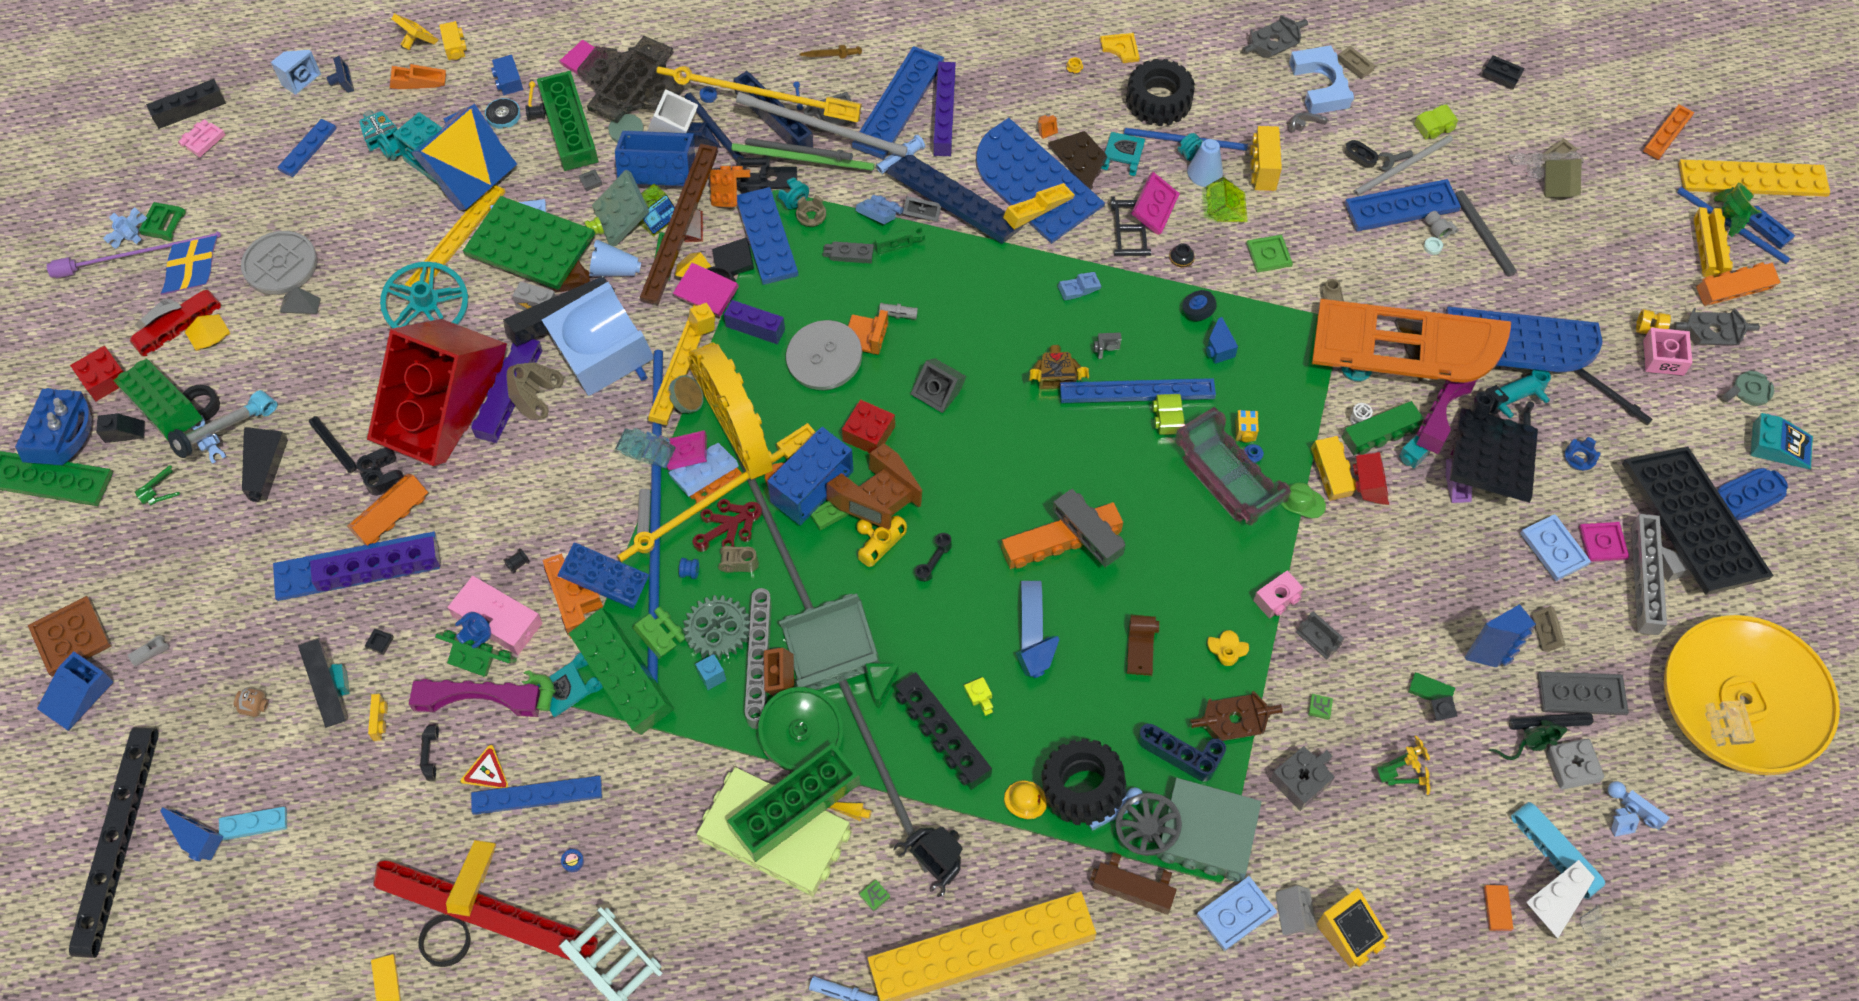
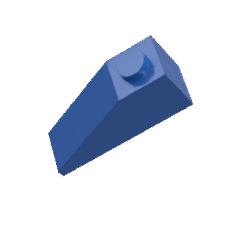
(191, 835)

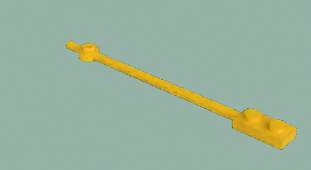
(832, 107)
(786, 447)

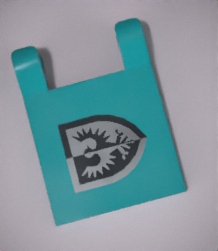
(1124, 149)
(570, 686)

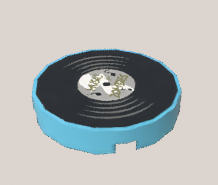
(502, 113)

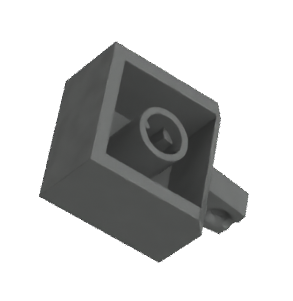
(1314, 773)

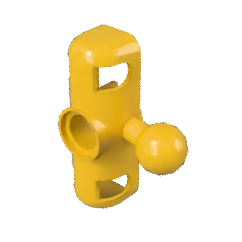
(891, 537)

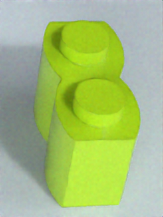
(1436, 122)
(1169, 413)

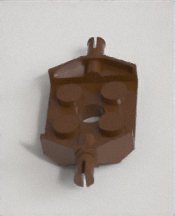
(1250, 709)

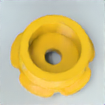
(1074, 65)

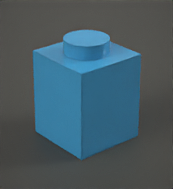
(710, 672)

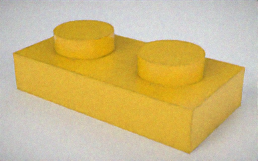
(377, 710)

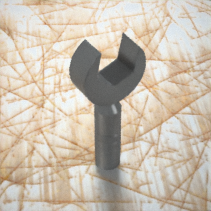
(1390, 158)

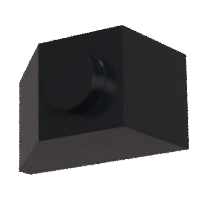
(119, 428)

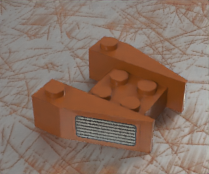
(880, 495)

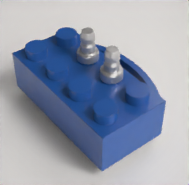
(53, 426)

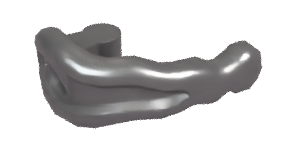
(1298, 121)

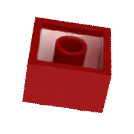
(1371, 478)

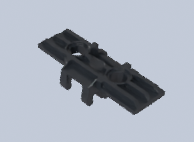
(760, 180)

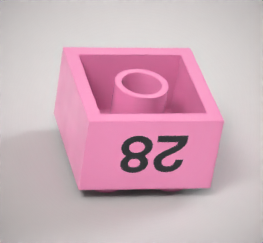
(1667, 351)

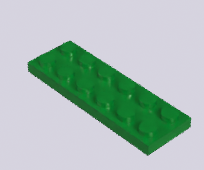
(60, 482)

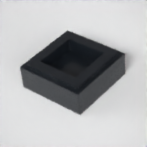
(379, 641)

